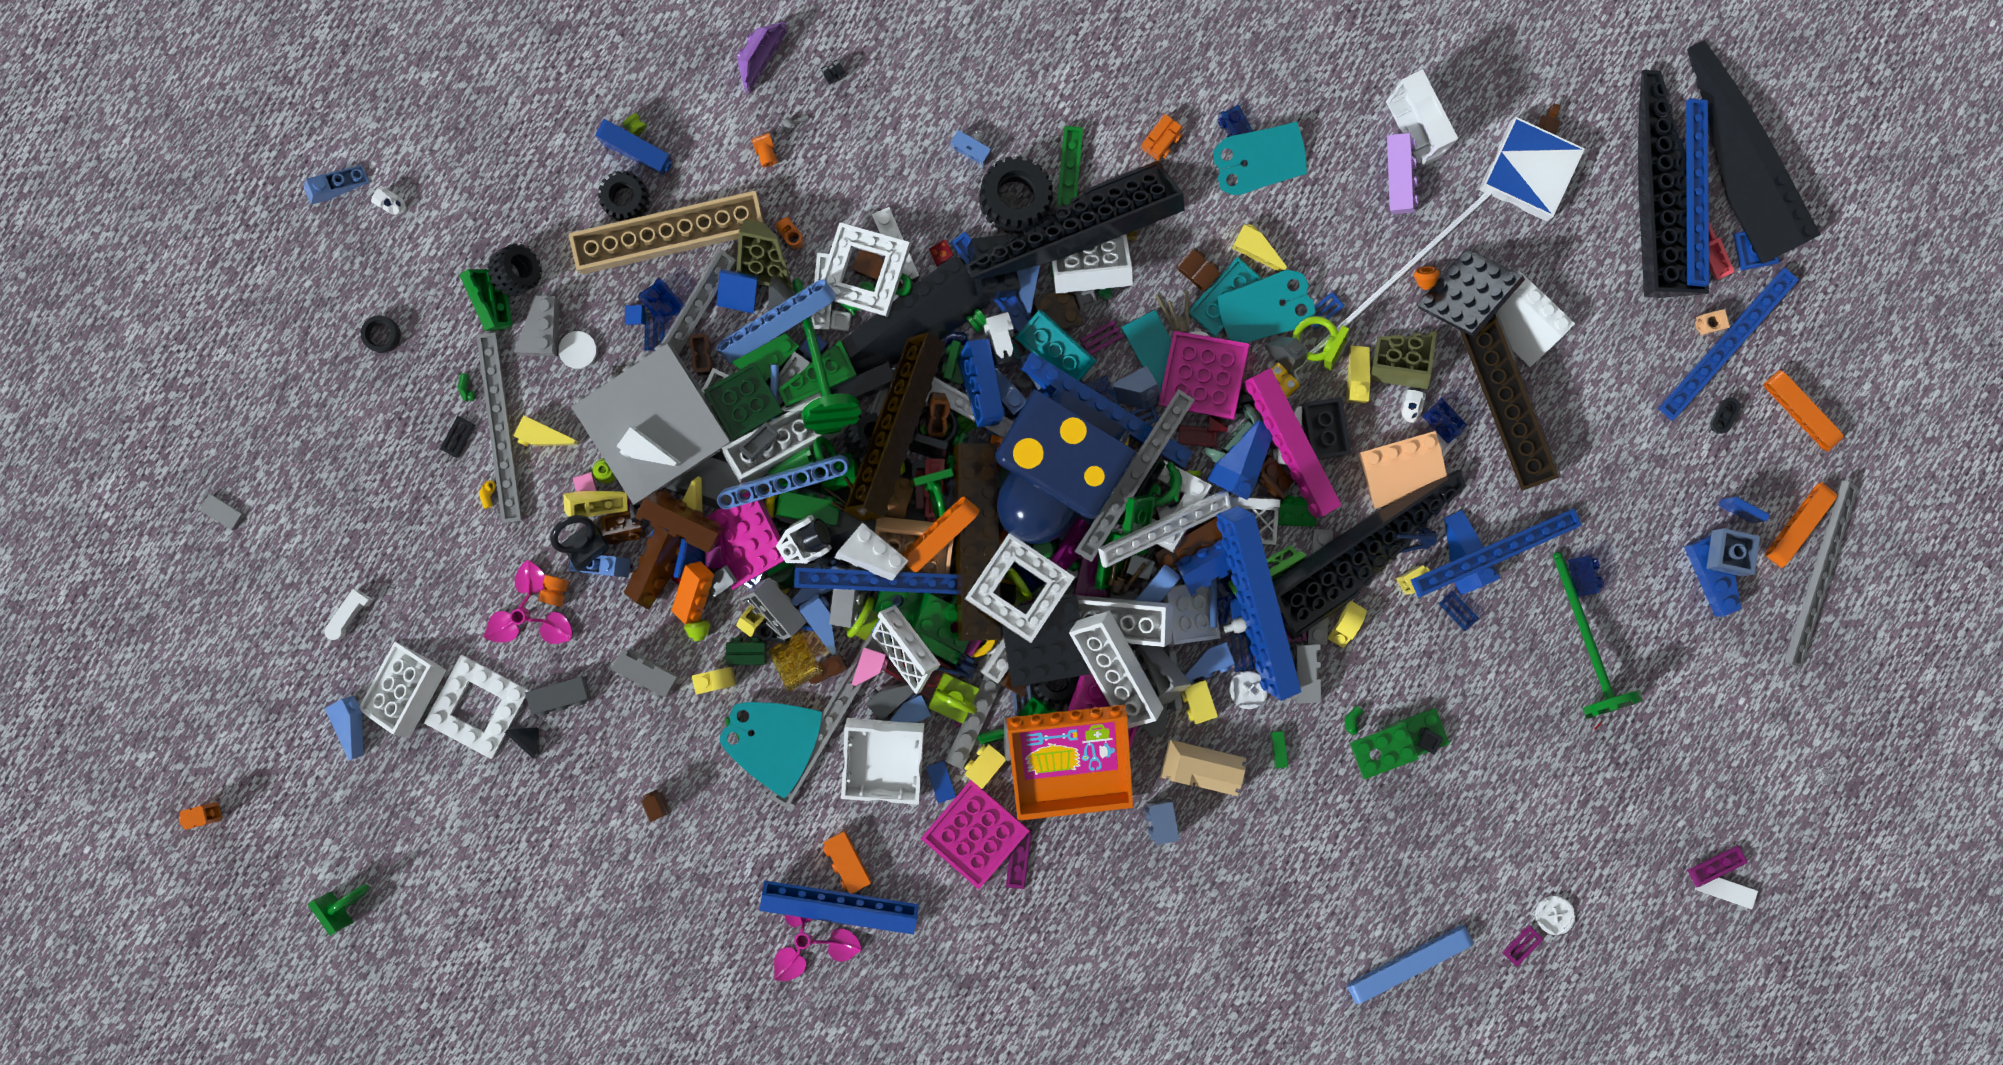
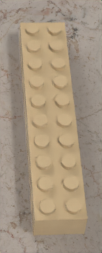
(663, 233)

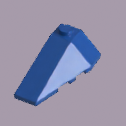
(1242, 464)
(1461, 542)

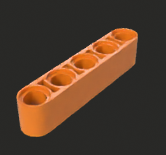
(1803, 410)
(1801, 525)
(940, 533)

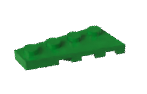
(805, 384)

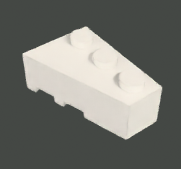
(872, 553)

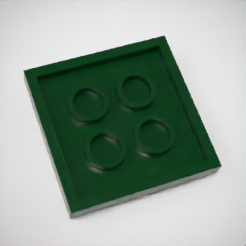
(743, 401)

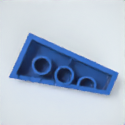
(1718, 586)

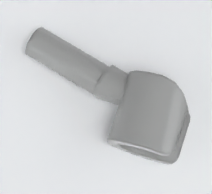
(788, 124)

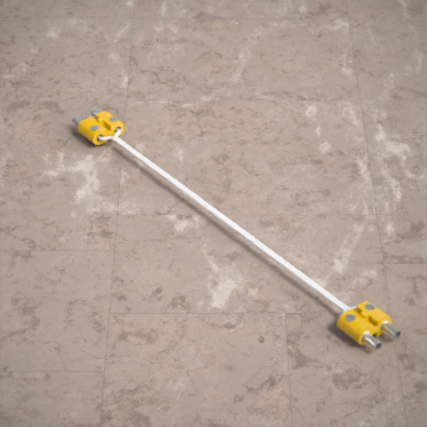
(1288, 382)

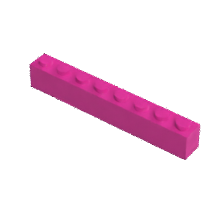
(1292, 443)

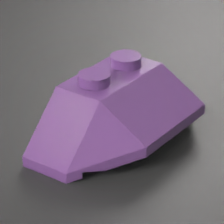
(758, 52)

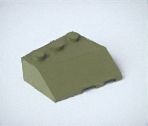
(761, 254)
(1404, 360)

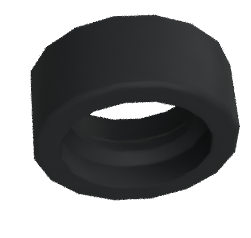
(366, 330)

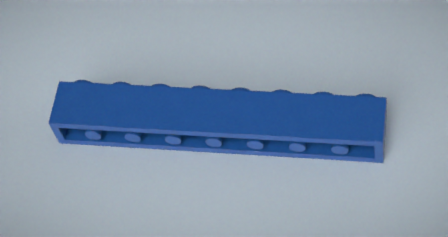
(839, 907)

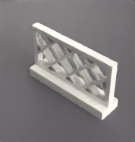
(1263, 504)
(912, 646)
(995, 662)

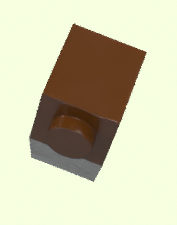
(869, 266)

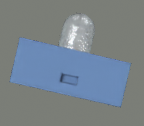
(971, 146)

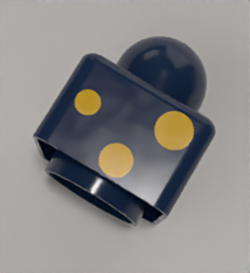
(1060, 464)

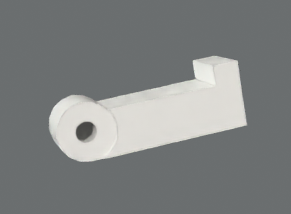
(348, 610)

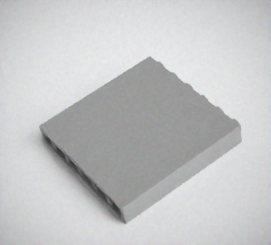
(666, 407)

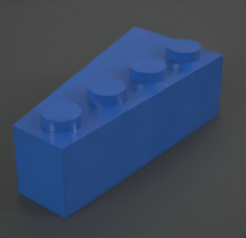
(981, 382)
(1203, 567)

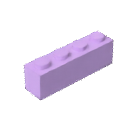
(1401, 173)

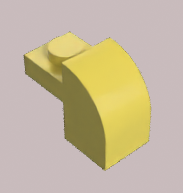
(1348, 624)
(714, 680)

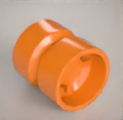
(553, 590)

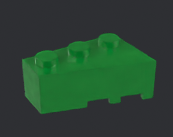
(489, 303)
(772, 353)
(800, 506)

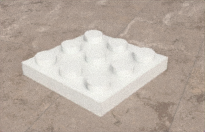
(1190, 615)

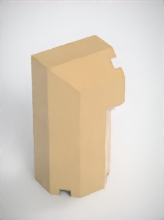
(1203, 767)

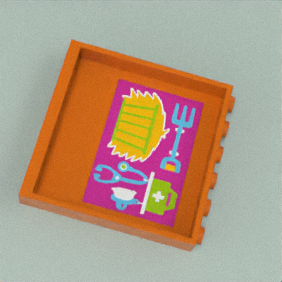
(1070, 762)

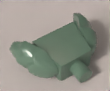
(1252, 417)

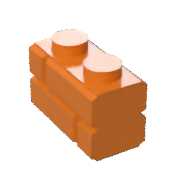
(1162, 137)
(200, 815)

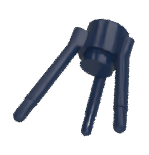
(1425, 537)
(965, 669)

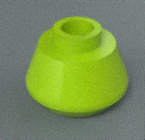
(599, 473)
(698, 629)

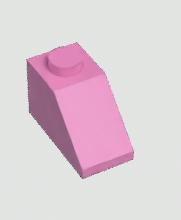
(869, 665)

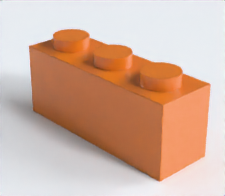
(692, 592)
(846, 862)

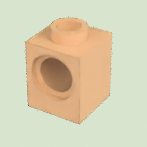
(1719, 319)

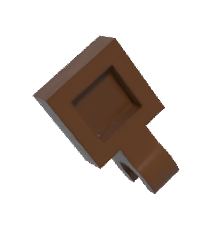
(1550, 122)

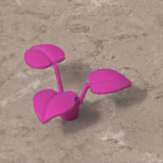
(503, 625)
(789, 963)

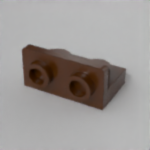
(1274, 478)
(619, 528)

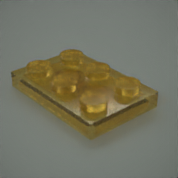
(795, 661)

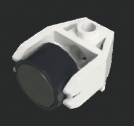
(1000, 331)
(813, 537)

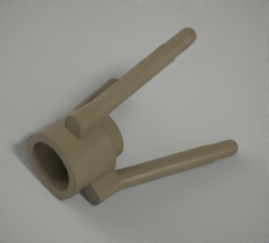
(1176, 323)

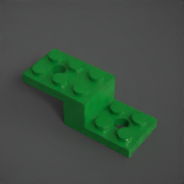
(1138, 515)
(925, 615)
(1396, 743)

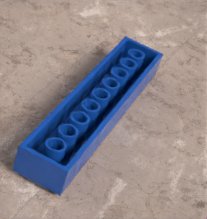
(1258, 602)

